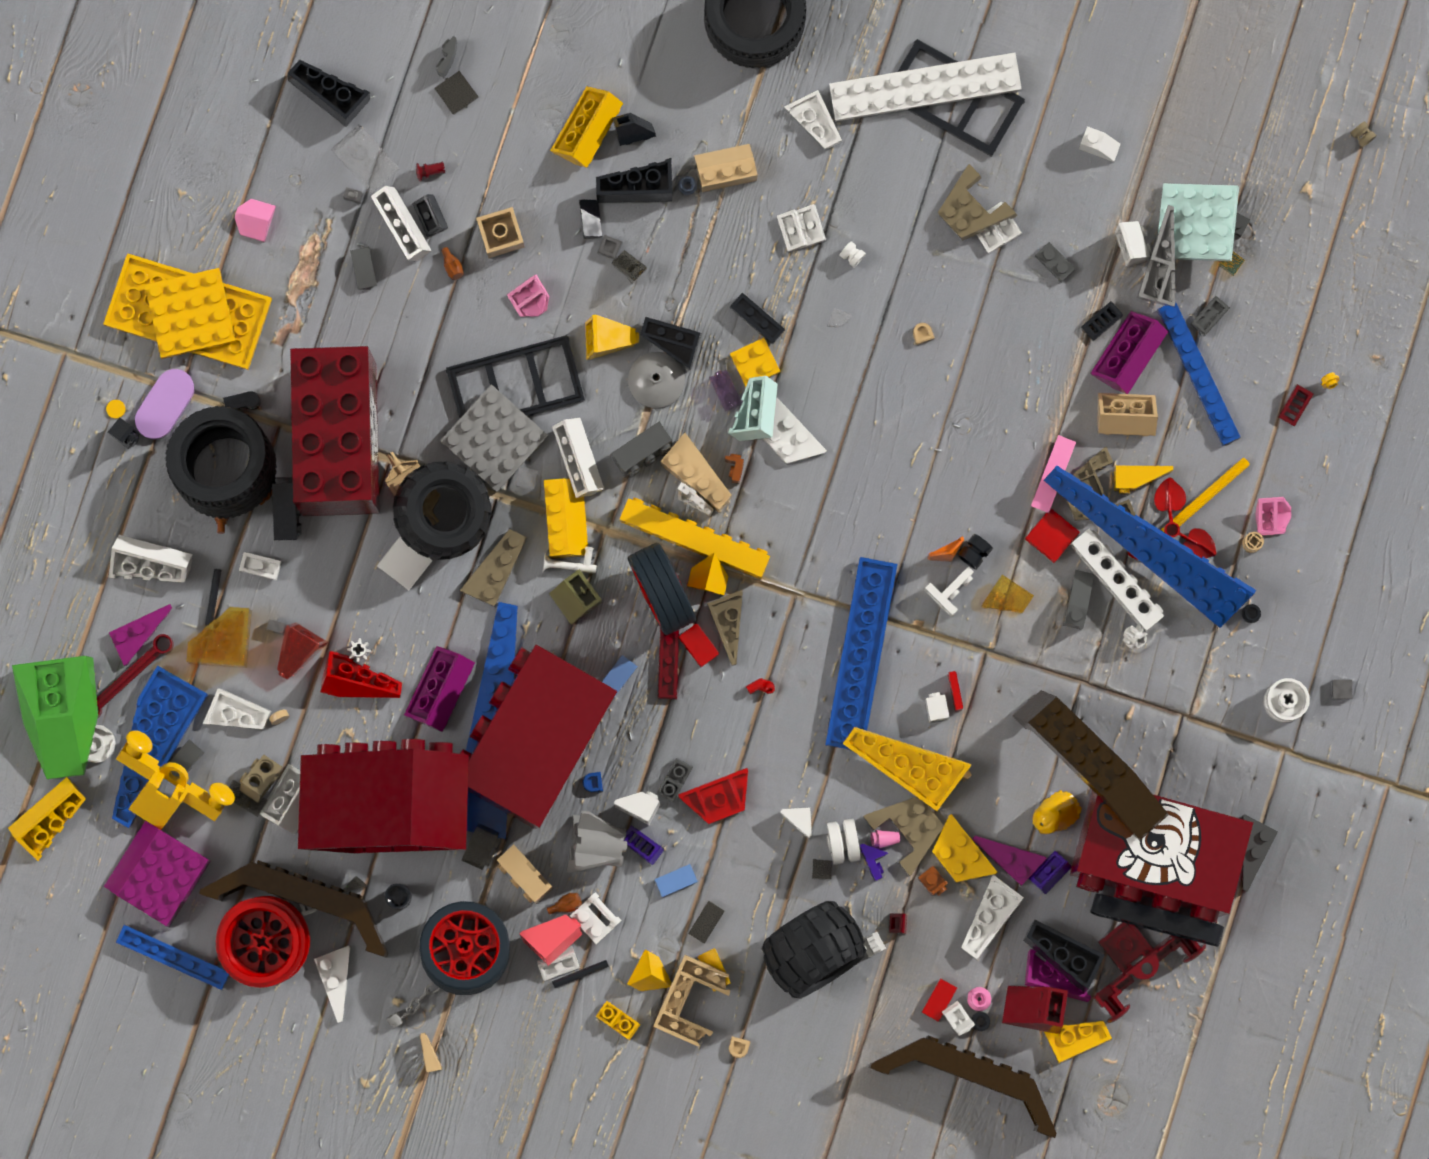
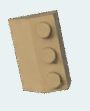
(726, 167)
(1127, 414)

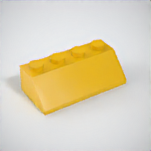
(587, 126)
(565, 520)

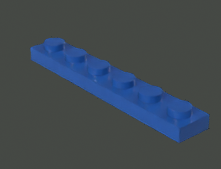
(172, 957)

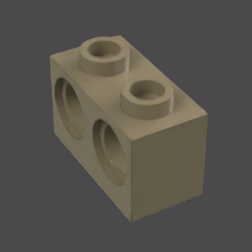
(262, 779)

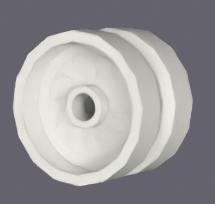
(1294, 692)
(841, 842)

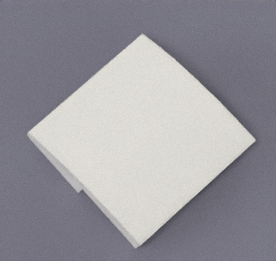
(801, 228)
(999, 235)
(403, 564)

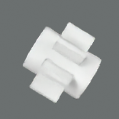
(1135, 637)
(356, 646)

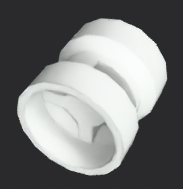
(852, 254)

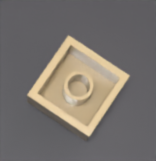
(500, 232)

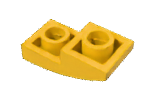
(618, 1020)

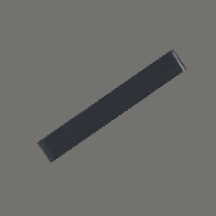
(1157, 920)

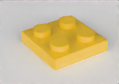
(754, 361)

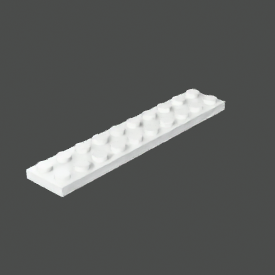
(925, 87)

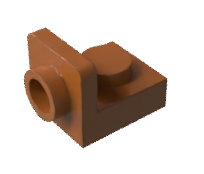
(735, 471)
(933, 881)

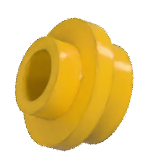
(1330, 380)

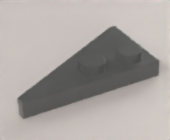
(1257, 849)

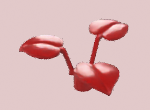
(1172, 497)

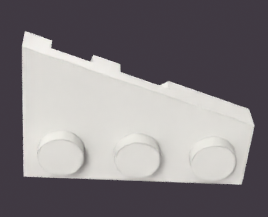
(815, 118)
(235, 711)

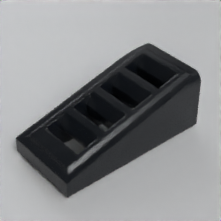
(1118, 315)

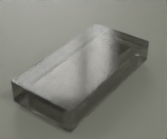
(706, 922)

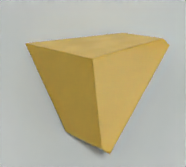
(709, 576)
(649, 974)

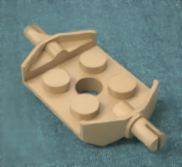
(396, 476)

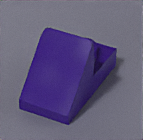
(870, 855)

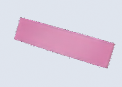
(1059, 456)

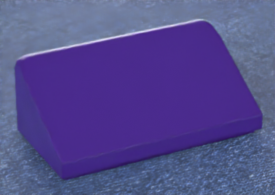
(1050, 872)

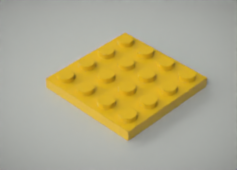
(190, 313)

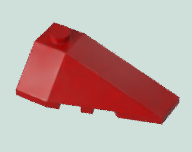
(349, 679)

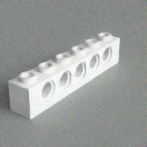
(1118, 591)

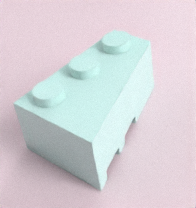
(757, 410)

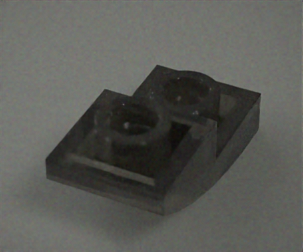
(246, 802)

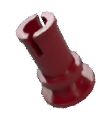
(429, 170)

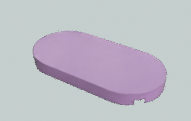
(164, 404)

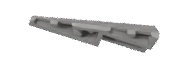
(1159, 278)

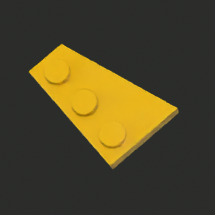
(1077, 1039)

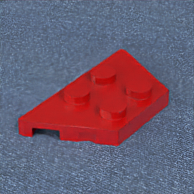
(718, 798)

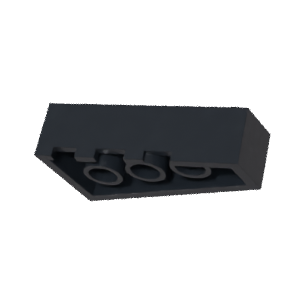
(1067, 955)

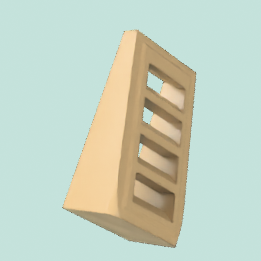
(430, 1058)

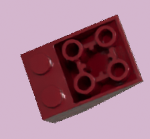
(1035, 1008)

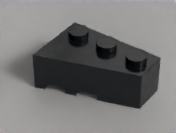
(672, 339)

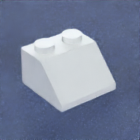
(1132, 243)

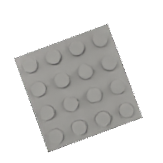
(494, 438)

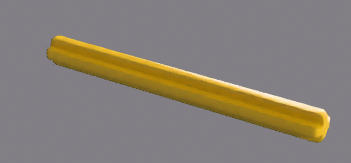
(1210, 492)

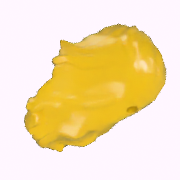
(1056, 813)

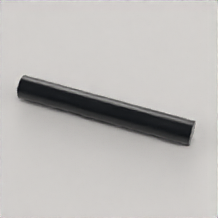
(213, 596)
(579, 974)

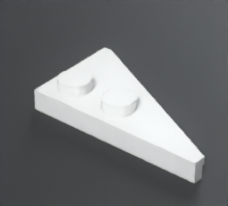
(690, 497)
(333, 972)

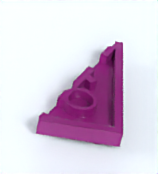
(133, 635)
(1014, 861)
(1045, 975)

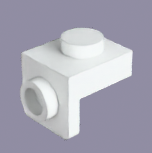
(958, 1018)

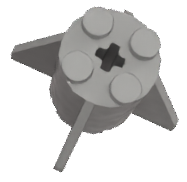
(595, 843)

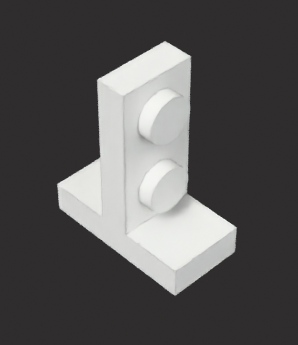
(950, 592)

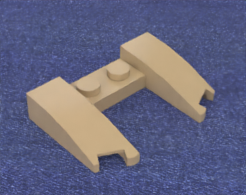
(688, 972)

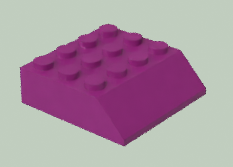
(157, 874)

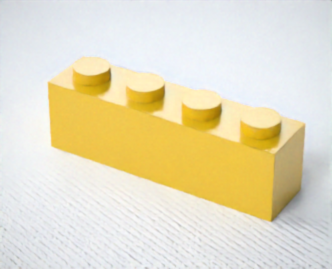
(46, 818)

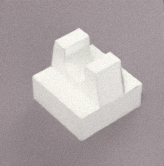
(873, 944)

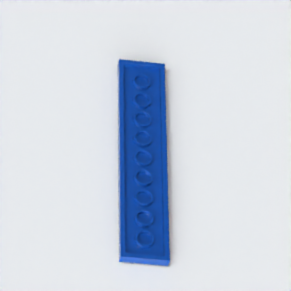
(861, 649)

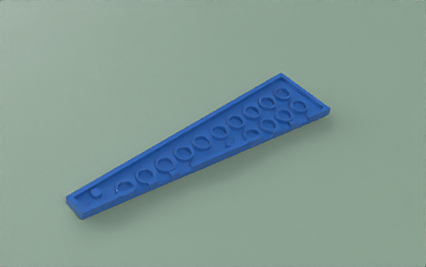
(1189, 575)
(498, 659)

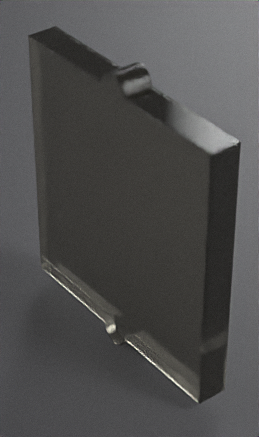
(456, 92)

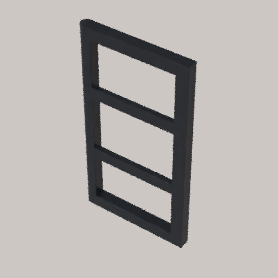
(958, 131)
(528, 351)

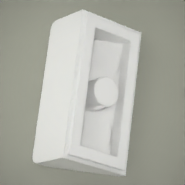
(563, 964)

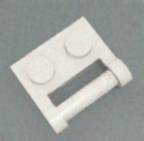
(591, 923)

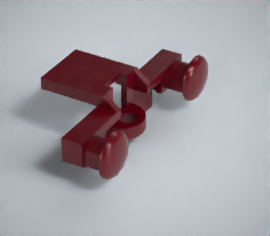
(1123, 947)

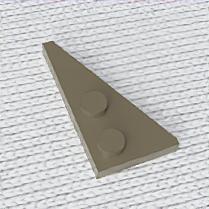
(727, 615)

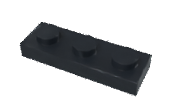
(757, 318)

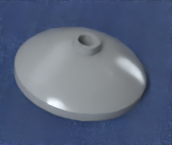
(651, 392)

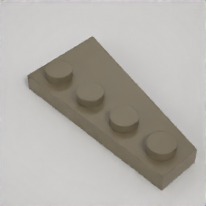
(491, 576)

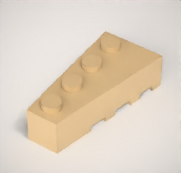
(692, 469)

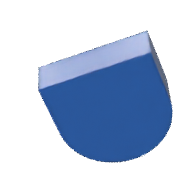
(593, 782)

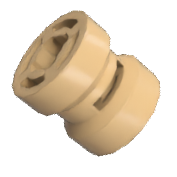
(1252, 542)

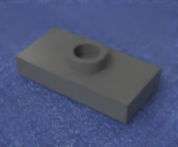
(1210, 316)

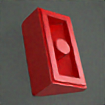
(698, 645)

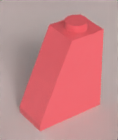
(552, 937)

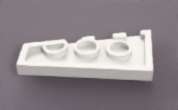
(994, 911)

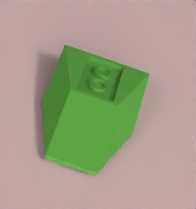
(59, 712)

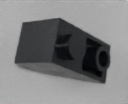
(632, 128)
(124, 433)

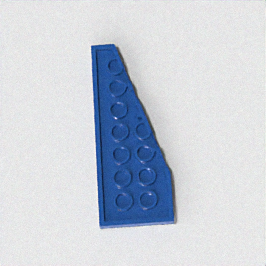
(164, 715)

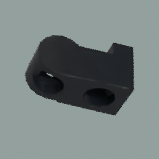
(243, 401)

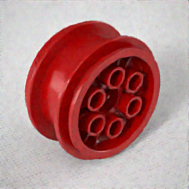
(230, 939)

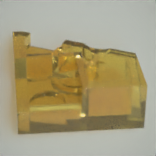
(1007, 596)

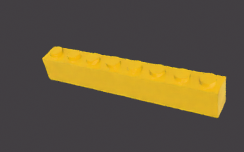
(693, 538)

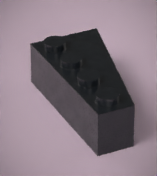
(333, 95)
(639, 184)

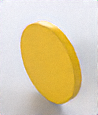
(115, 409)

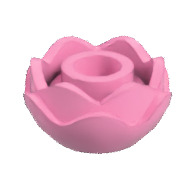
(973, 1002)

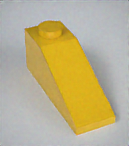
(1134, 477)

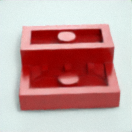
(1052, 535)

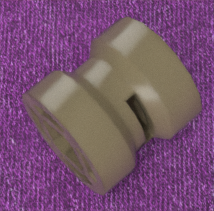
(1361, 130)

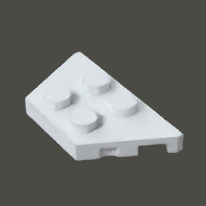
(791, 438)

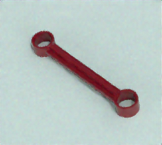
(132, 672)

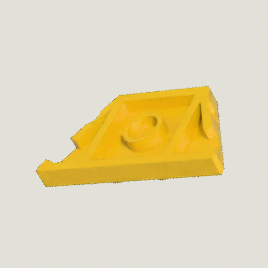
(960, 854)

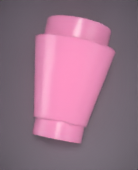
(884, 838)

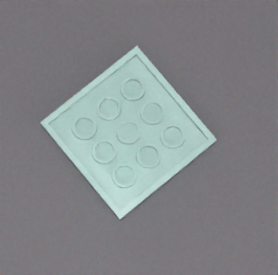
(1202, 220)

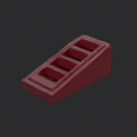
(1309, 394)

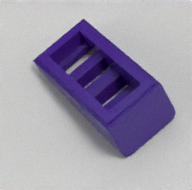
(652, 858)

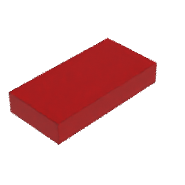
(955, 691)
(939, 1000)

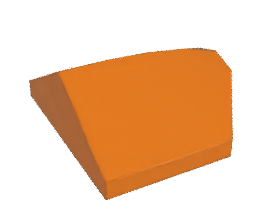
(947, 552)

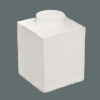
(937, 707)

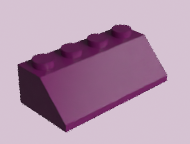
(1129, 352)
(439, 688)

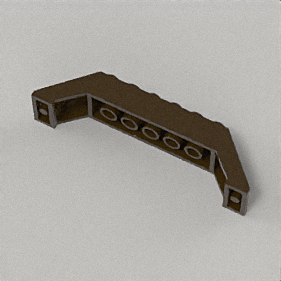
(1092, 762)
(307, 893)
(975, 1070)

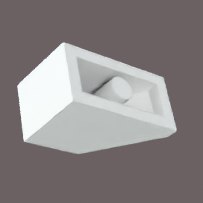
(1099, 144)

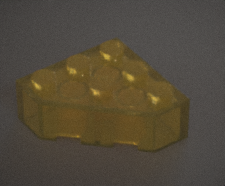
(223, 640)

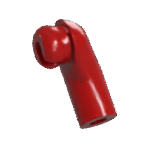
(762, 685)

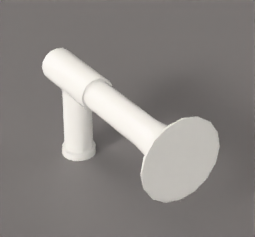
(584, 567)

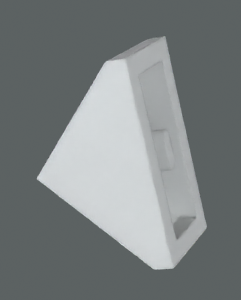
(800, 819)

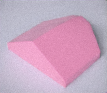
(254, 219)
(530, 298)
(1272, 515)

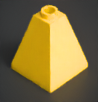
(607, 336)

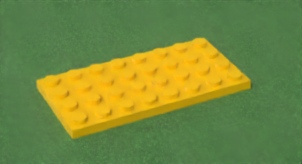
(131, 311)

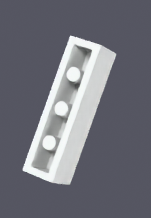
(401, 223)
(578, 457)

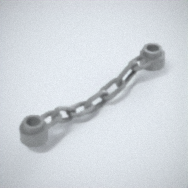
(396, 1018)

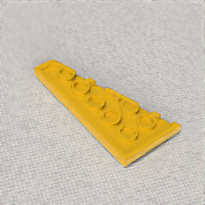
(916, 769)

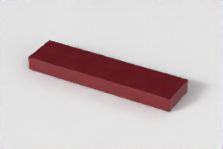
(668, 665)

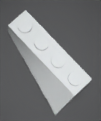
(148, 560)

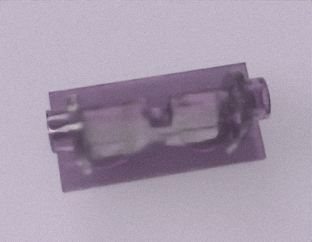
(725, 390)

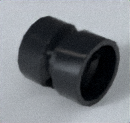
(975, 551)
(398, 896)

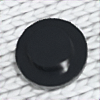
(1251, 613)

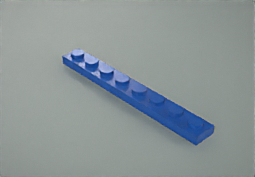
(1199, 374)

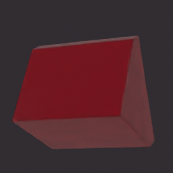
(898, 923)

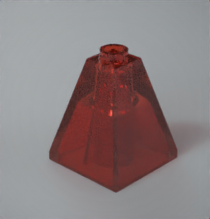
(298, 649)

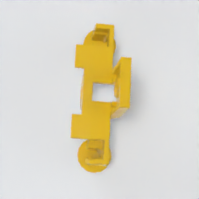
(153, 804)

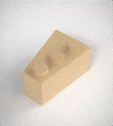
(524, 875)

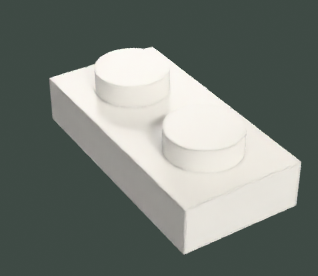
(260, 566)

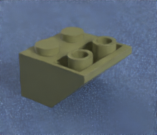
(575, 597)

